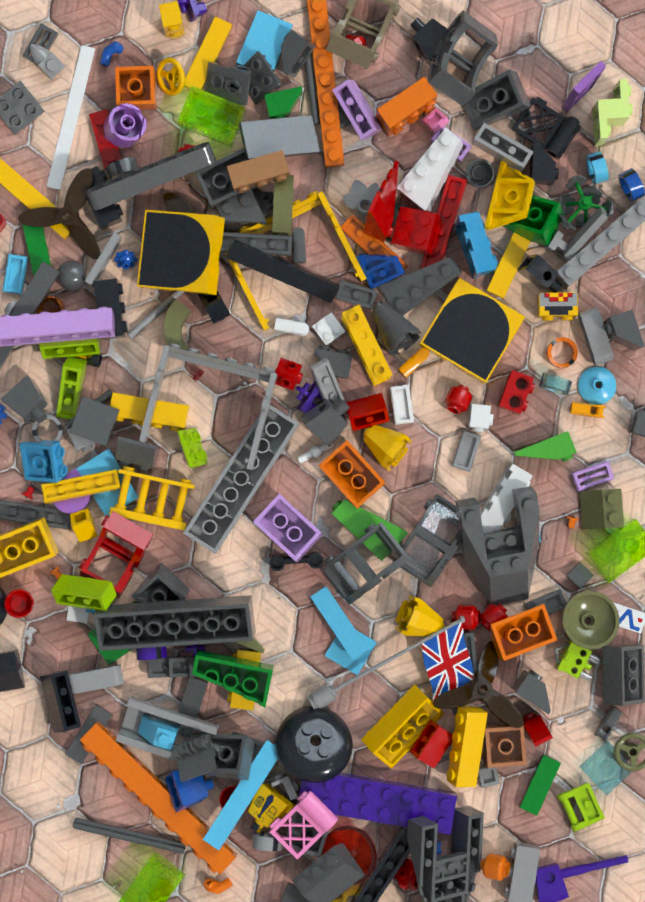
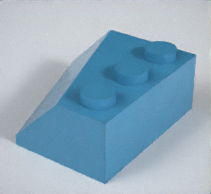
(475, 244)

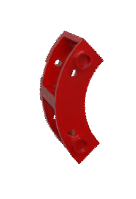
(126, 531)

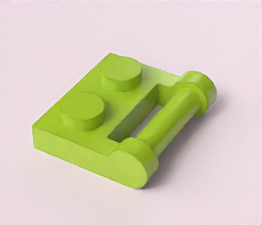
(586, 803)

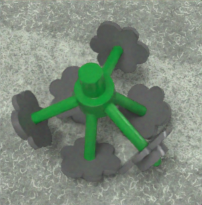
(589, 198)

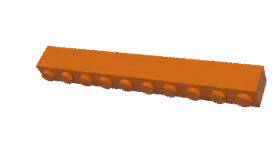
(155, 794)

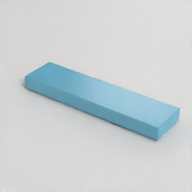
(339, 623)

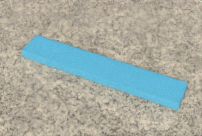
(242, 796)

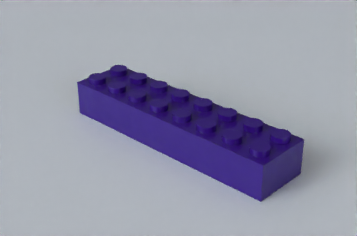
(384, 800)

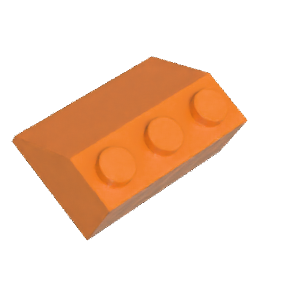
(352, 474)
(522, 632)

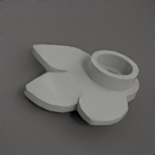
(360, 195)

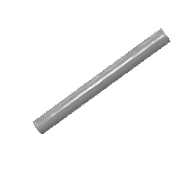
(156, 312)

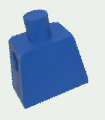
(188, 792)

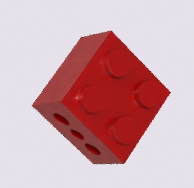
(416, 231)

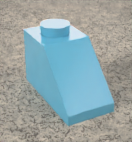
(158, 731)

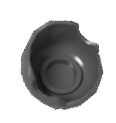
(479, 173)
(71, 276)

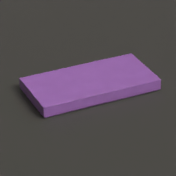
(584, 86)

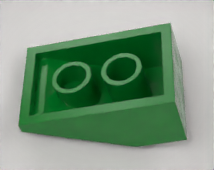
(540, 222)

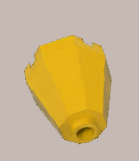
(386, 445)
(417, 618)

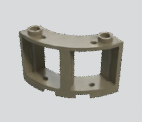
(353, 51)

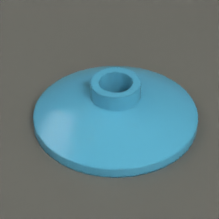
(587, 387)

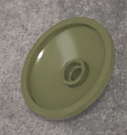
(602, 617)

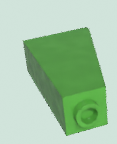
(358, 519)

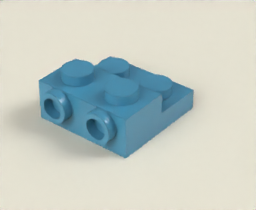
(43, 461)

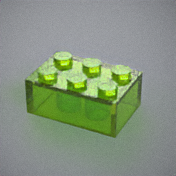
(211, 116)

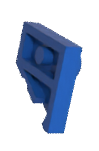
(379, 268)

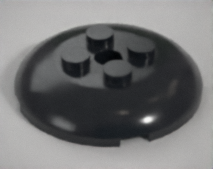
(312, 762)

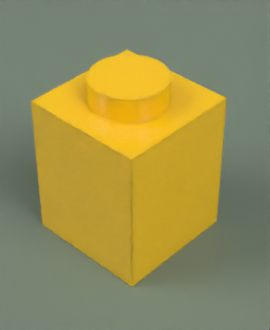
(83, 525)

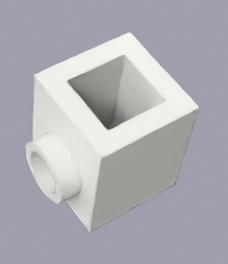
(480, 417)

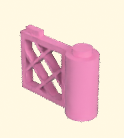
(314, 812)

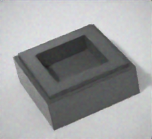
(580, 575)

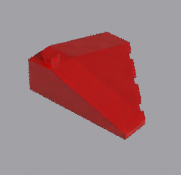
(381, 211)

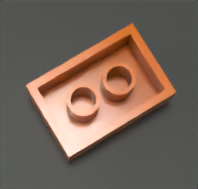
(406, 107)

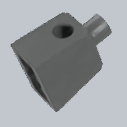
(26, 400)
(327, 420)

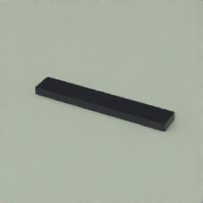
(282, 271)

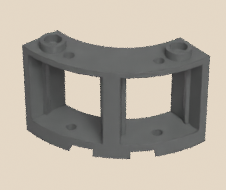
(444, 81)
(342, 579)

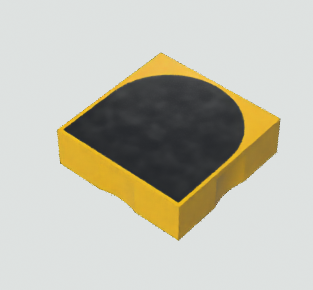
(180, 252)
(472, 331)

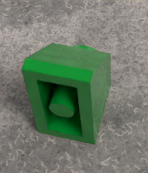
(282, 103)

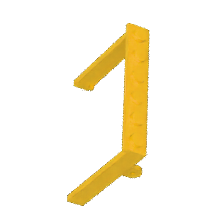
(314, 200)

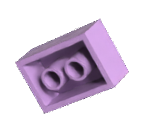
(288, 528)

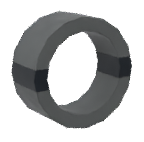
(122, 167)

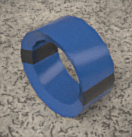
(631, 184)

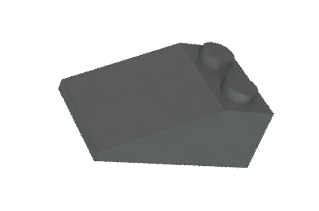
(497, 100)
(232, 755)

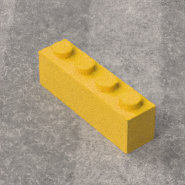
(165, 412)
(466, 746)

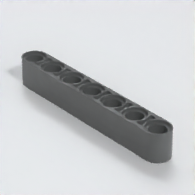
(151, 176)

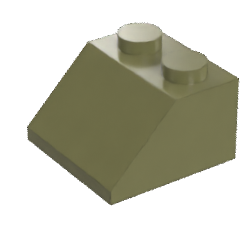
(601, 509)

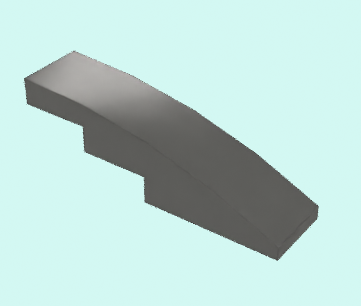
(171, 667)

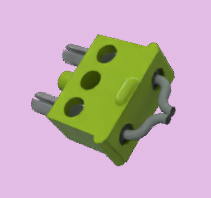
(568, 660)

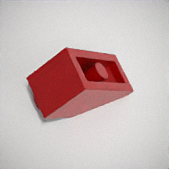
(536, 728)

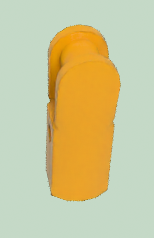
(414, 362)
(584, 409)

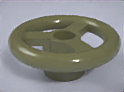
(626, 749)

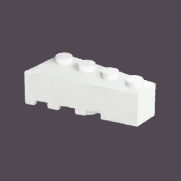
(431, 171)
(501, 500)

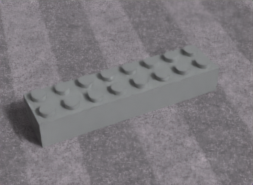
(237, 484)

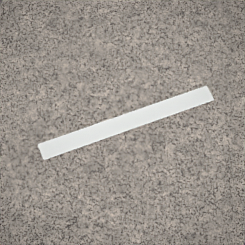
(70, 117)

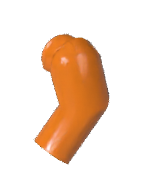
(217, 887)

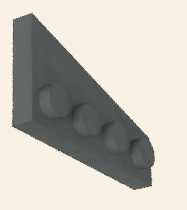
(417, 286)

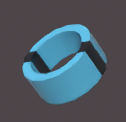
(597, 167)

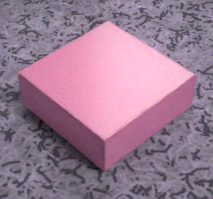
(435, 120)

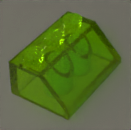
(619, 550)
(153, 882)

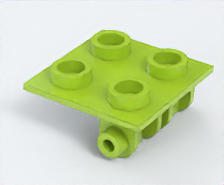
(192, 447)

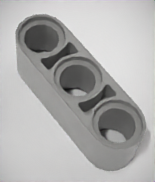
(595, 336)
(96, 679)

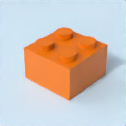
(136, 86)

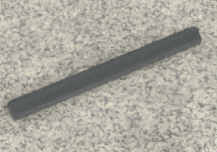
(129, 835)

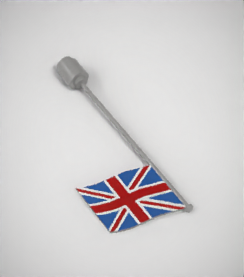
(444, 660)

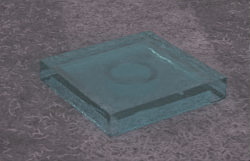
(604, 769)

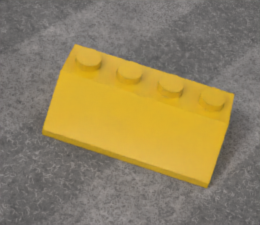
(401, 726)

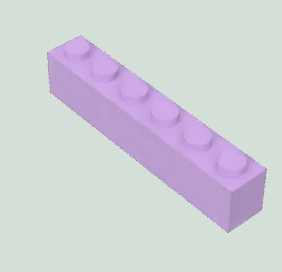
(57, 326)

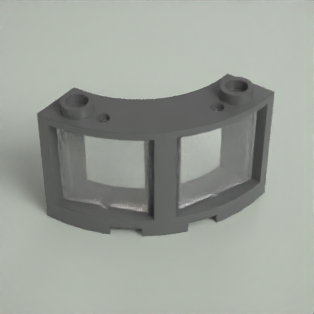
(432, 541)

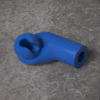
(108, 51)

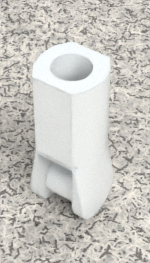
(291, 327)

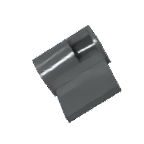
(229, 82)

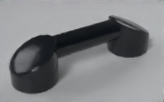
(278, 561)

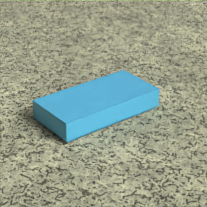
(15, 274)

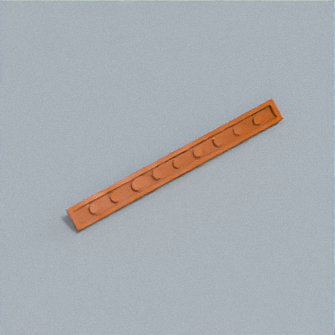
(325, 84)

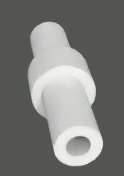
(314, 452)

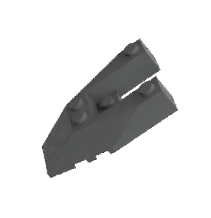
(505, 557)
(452, 875)

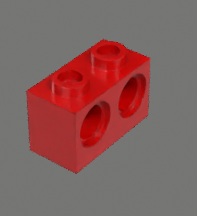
(510, 390)

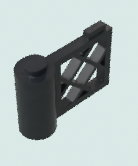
(560, 135)

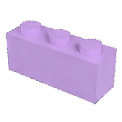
(357, 109)

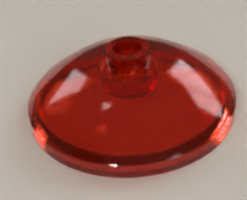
(356, 840)

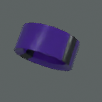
(151, 653)

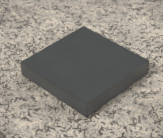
(94, 421)

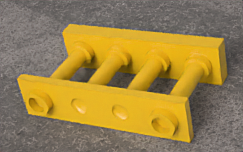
(366, 345)
(139, 513)

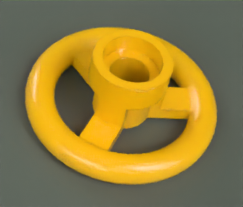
(174, 76)

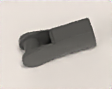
(299, 250)
(610, 720)

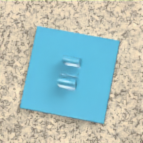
(339, 655)

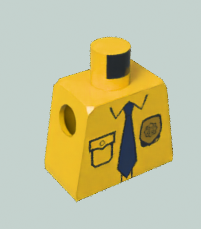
(267, 807)

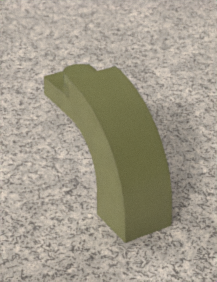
(283, 207)
(173, 324)

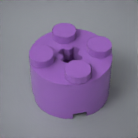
(126, 135)

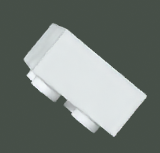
(328, 329)

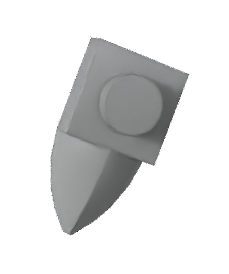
(46, 60)

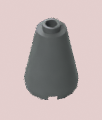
(394, 328)

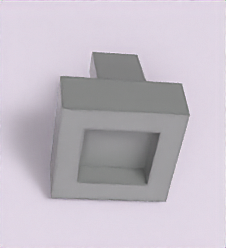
(556, 243)

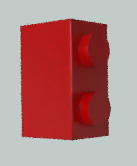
(367, 412)
(432, 743)

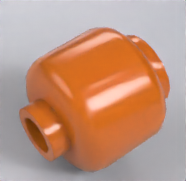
(495, 867)

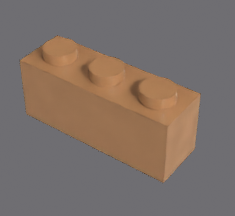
(258, 171)

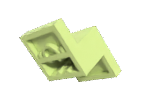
(611, 112)

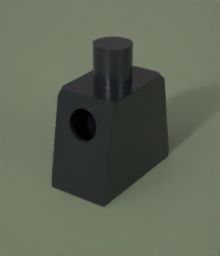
(428, 37)
(533, 270)

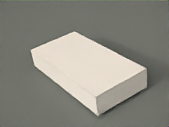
(401, 404)

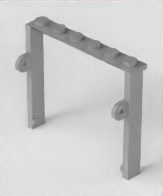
(211, 360)

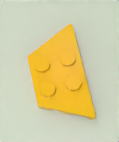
(510, 197)

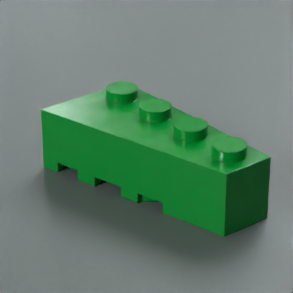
(235, 674)

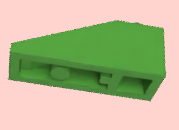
(553, 448)

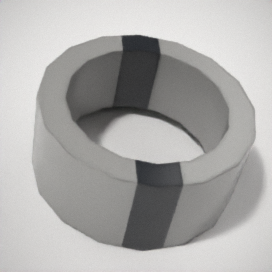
(60, 429)
(265, 841)

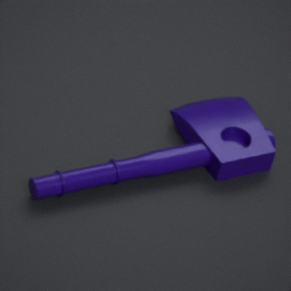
(550, 877)

